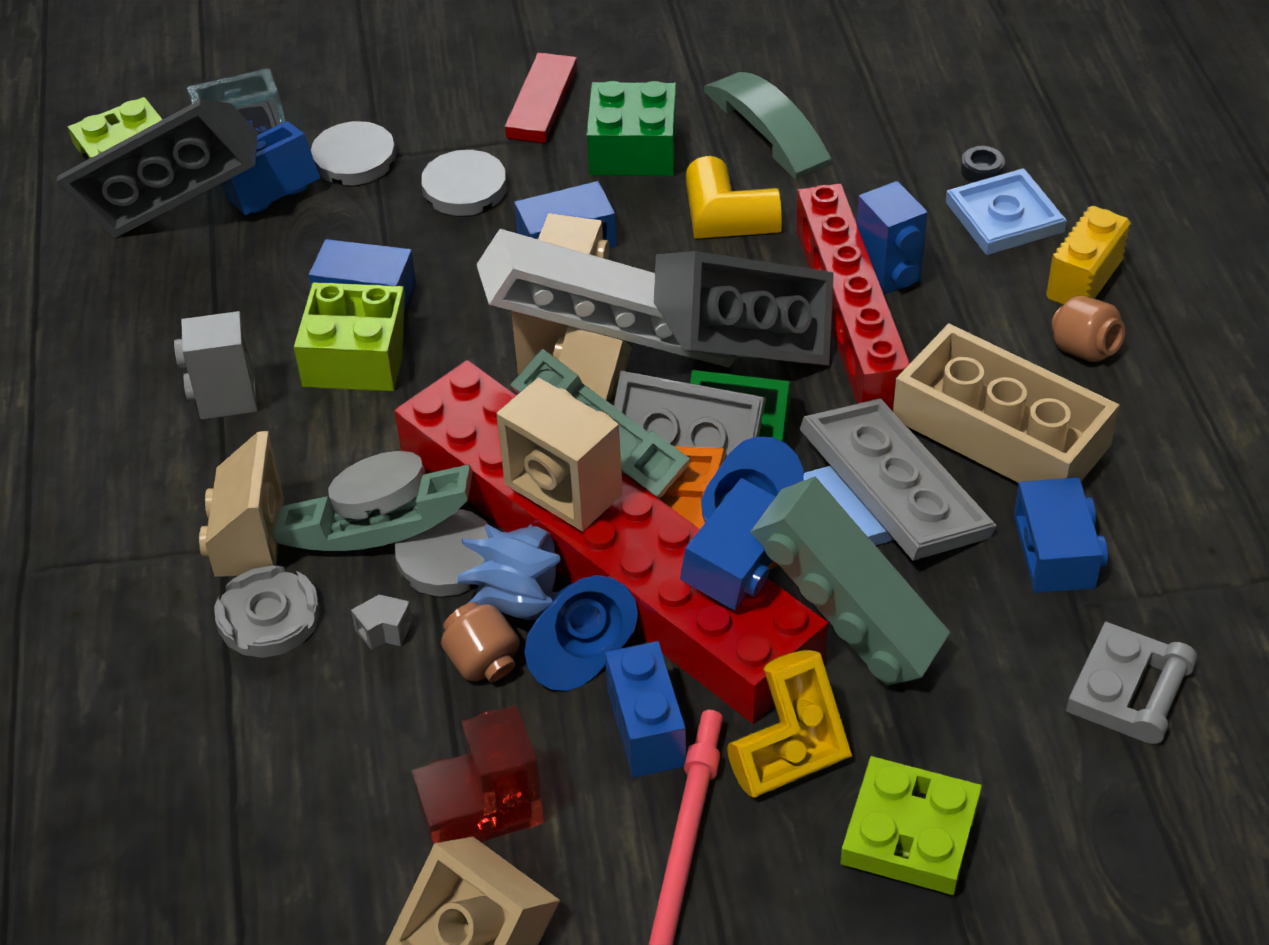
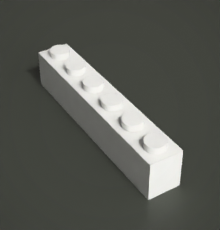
(578, 292)

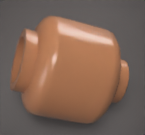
(1088, 328)
(480, 642)

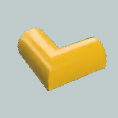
(724, 212)
(808, 729)

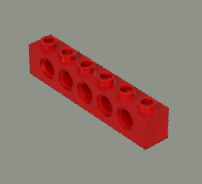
(860, 313)

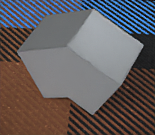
(382, 621)

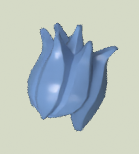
(515, 572)

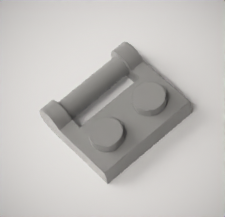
(1113, 678)

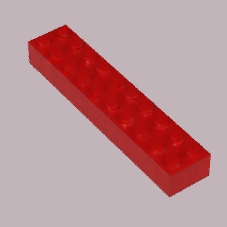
(632, 541)

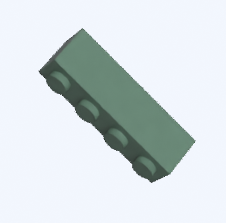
(850, 582)

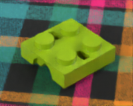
(109, 128)
(925, 830)

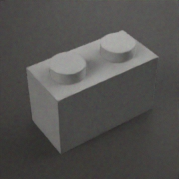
(217, 365)

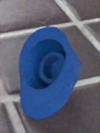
(758, 460)
(577, 630)

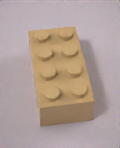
(1003, 409)

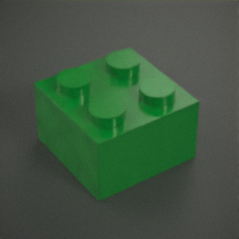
(631, 129)

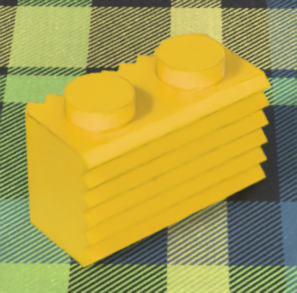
(1088, 255)

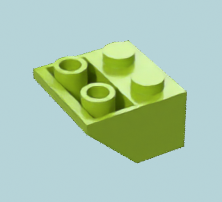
(351, 337)

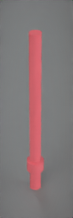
(700, 766)

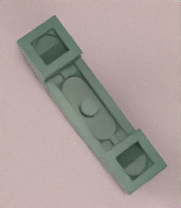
(776, 117)
(644, 455)
(317, 526)

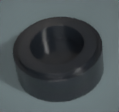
(982, 163)

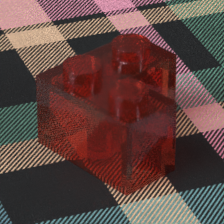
(486, 790)

